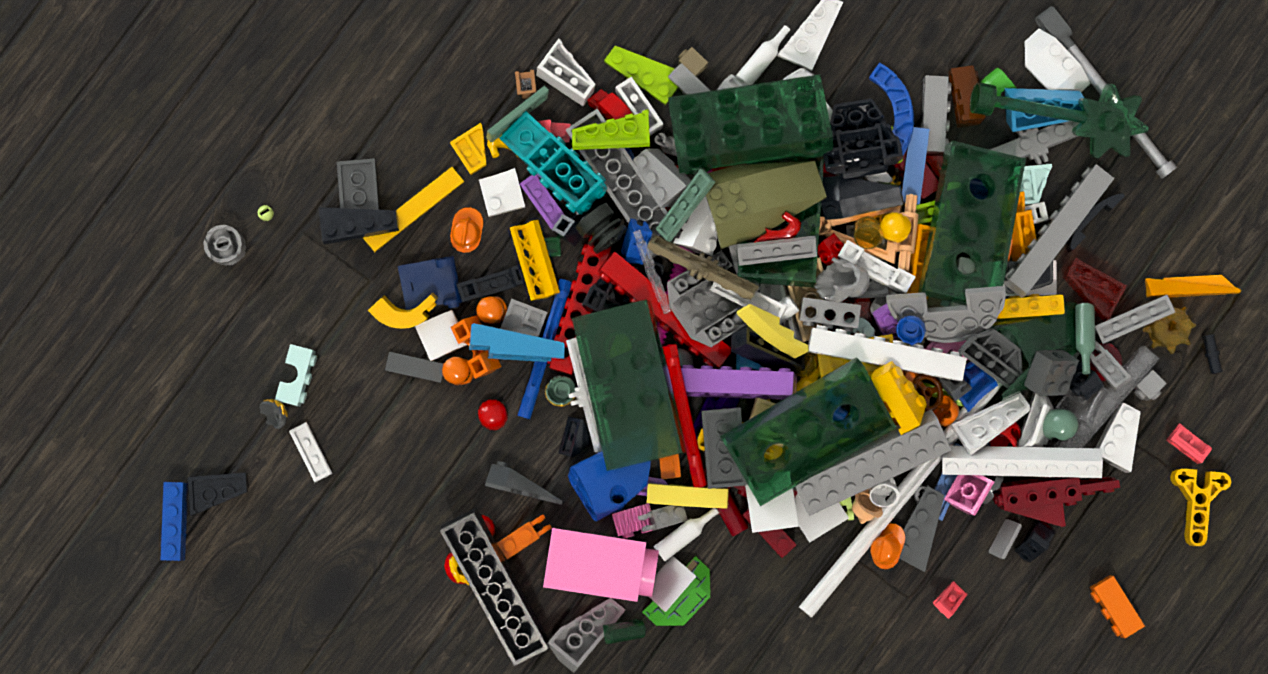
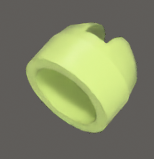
(266, 216)

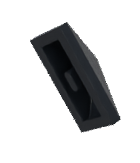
(574, 438)

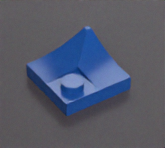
(980, 383)

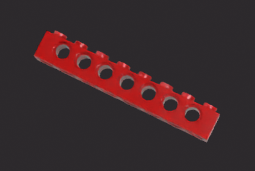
(572, 305)

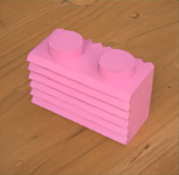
(628, 522)

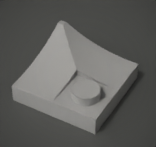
(523, 319)

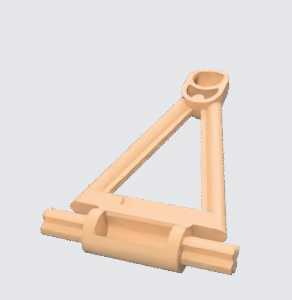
(905, 247)

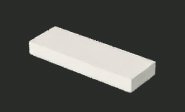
(310, 452)

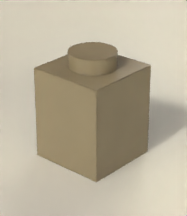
(693, 61)

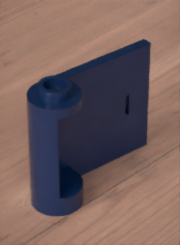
(428, 277)

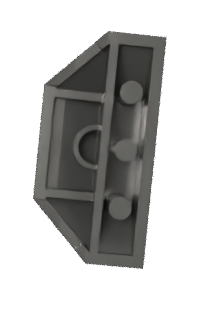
(994, 356)

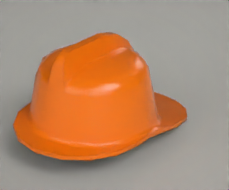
(466, 230)
(888, 546)

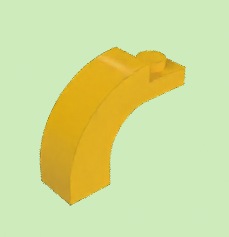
(395, 317)

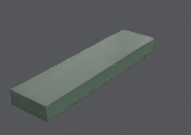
(528, 105)
(685, 205)

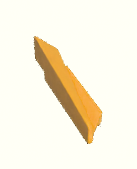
(1189, 286)

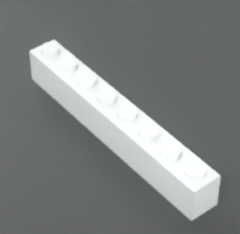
(879, 353)
(1024, 462)

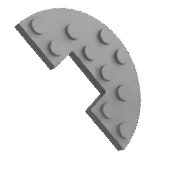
(951, 322)

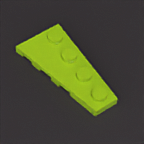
(646, 73)

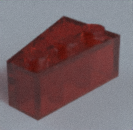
(1094, 287)

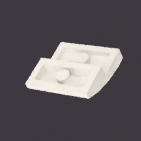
(438, 336)

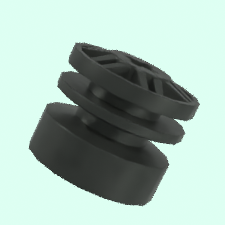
(599, 226)

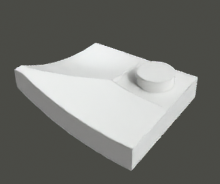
(502, 193)

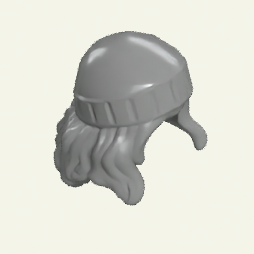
(842, 281)

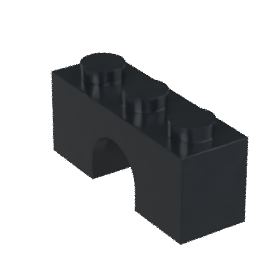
(566, 226)

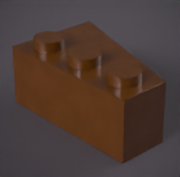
(962, 84)

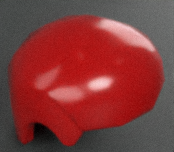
(492, 414)

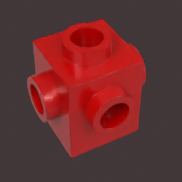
(829, 248)

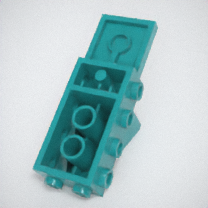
(555, 164)

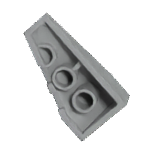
(579, 638)

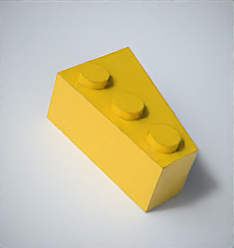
(900, 396)

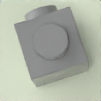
(1149, 386)

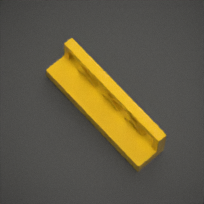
(537, 260)

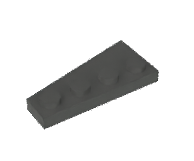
(921, 528)

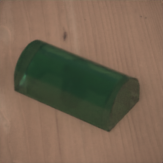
(624, 631)

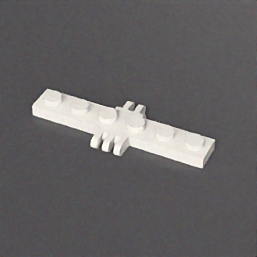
(582, 393)

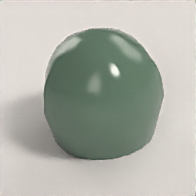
(1060, 424)

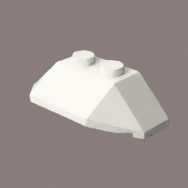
(1053, 63)
(1032, 426)

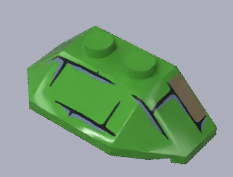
(688, 602)

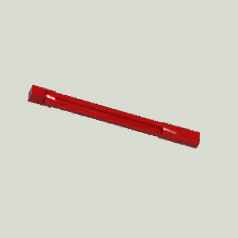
(684, 413)

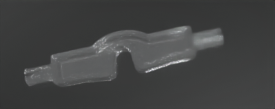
(649, 268)

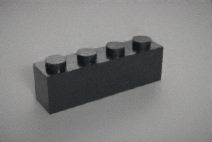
(755, 348)

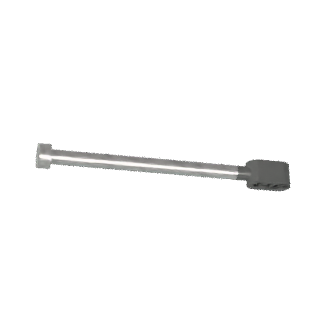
(1053, 24)

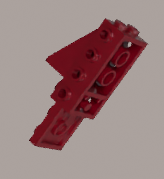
(1045, 496)

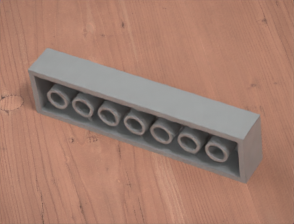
(623, 181)
(874, 464)

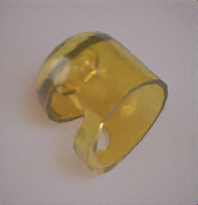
(868, 232)

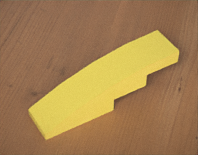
(768, 328)
(687, 496)

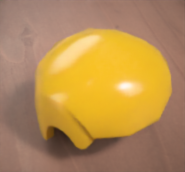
(895, 227)

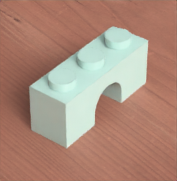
(294, 392)

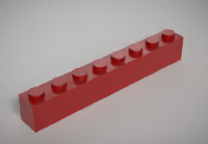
(637, 287)

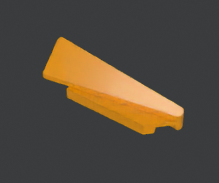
(1023, 229)

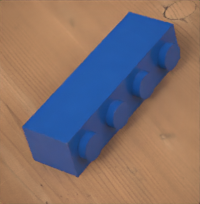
(174, 521)

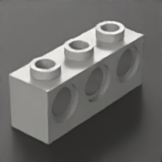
(837, 307)

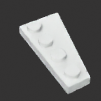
(987, 424)

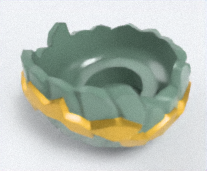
(558, 390)

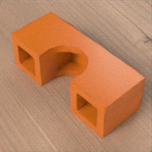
(479, 364)

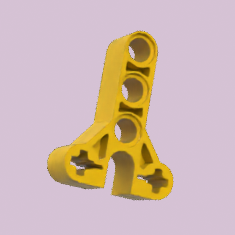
(1208, 492)

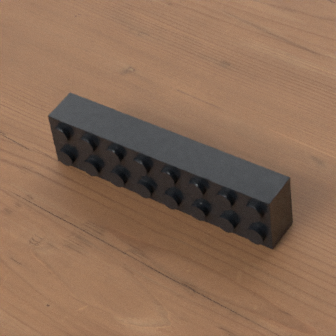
(495, 586)

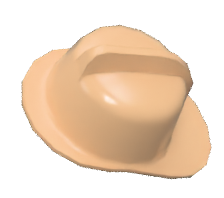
(864, 508)

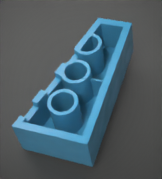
(1021, 121)

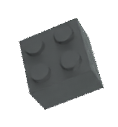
(1051, 372)

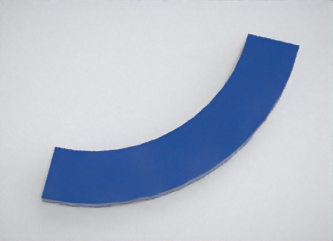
(900, 101)

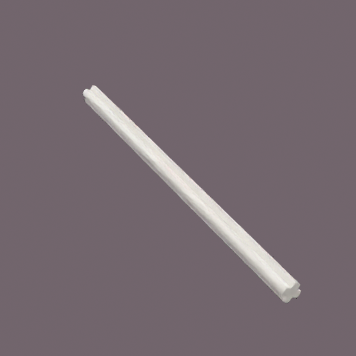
(877, 525)

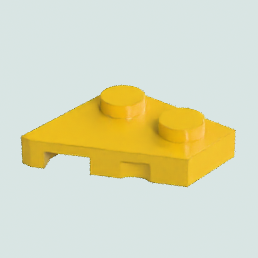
(471, 149)

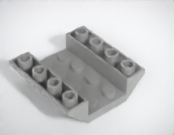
(701, 311)

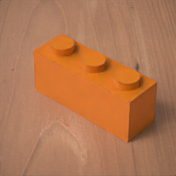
(1116, 607)

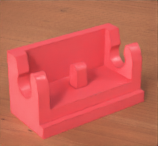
(1189, 444)

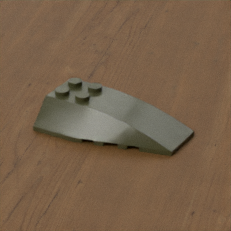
(757, 196)

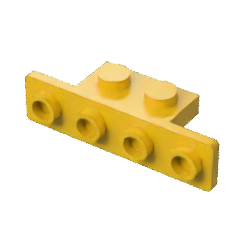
(1032, 306)

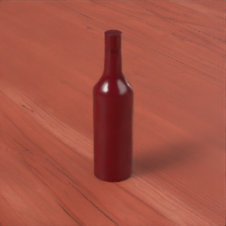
(732, 516)

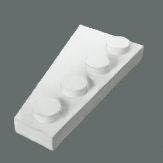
(810, 37)

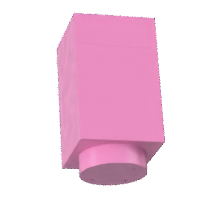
(600, 565)

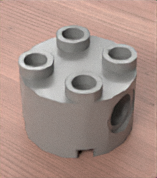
(224, 245)

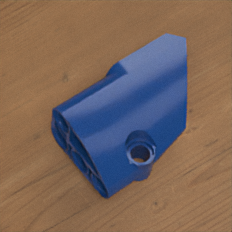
(599, 487)

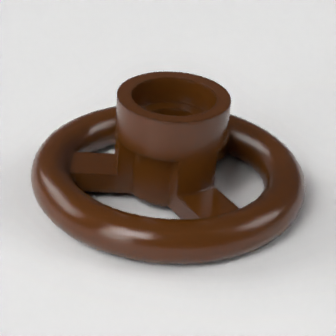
(927, 392)

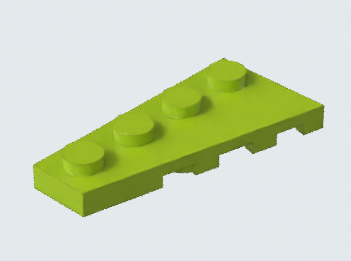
(619, 133)

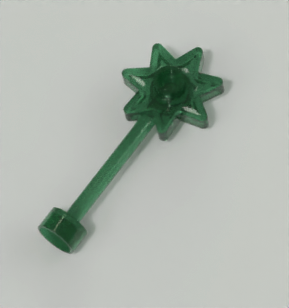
(1106, 121)

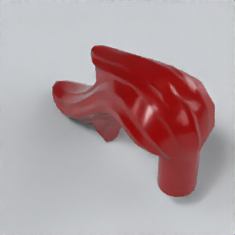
(786, 233)

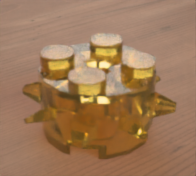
(1179, 334)

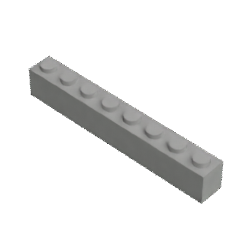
(1058, 231)

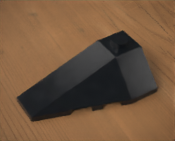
(857, 196)

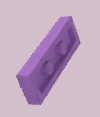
(542, 200)

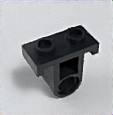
(1035, 541)

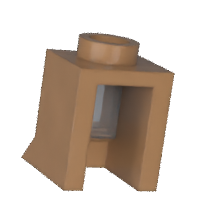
(525, 84)

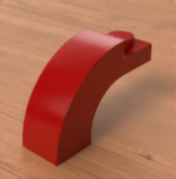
(609, 105)

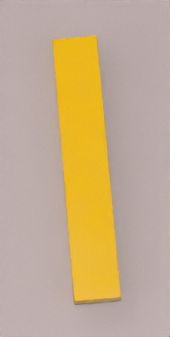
(419, 205)

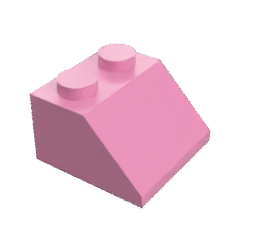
(968, 492)

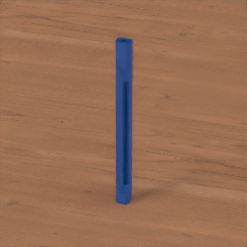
(532, 388)

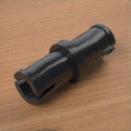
(1212, 354)

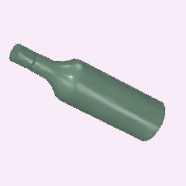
(1085, 333)

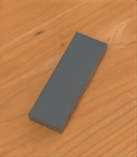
(414, 367)

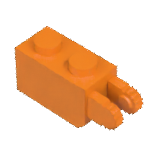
(522, 538)

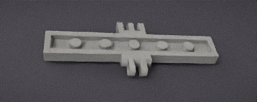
(1035, 142)

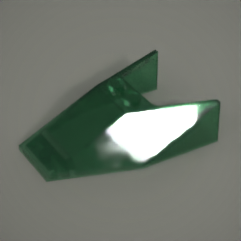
(1038, 334)

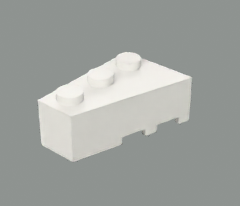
(699, 231)

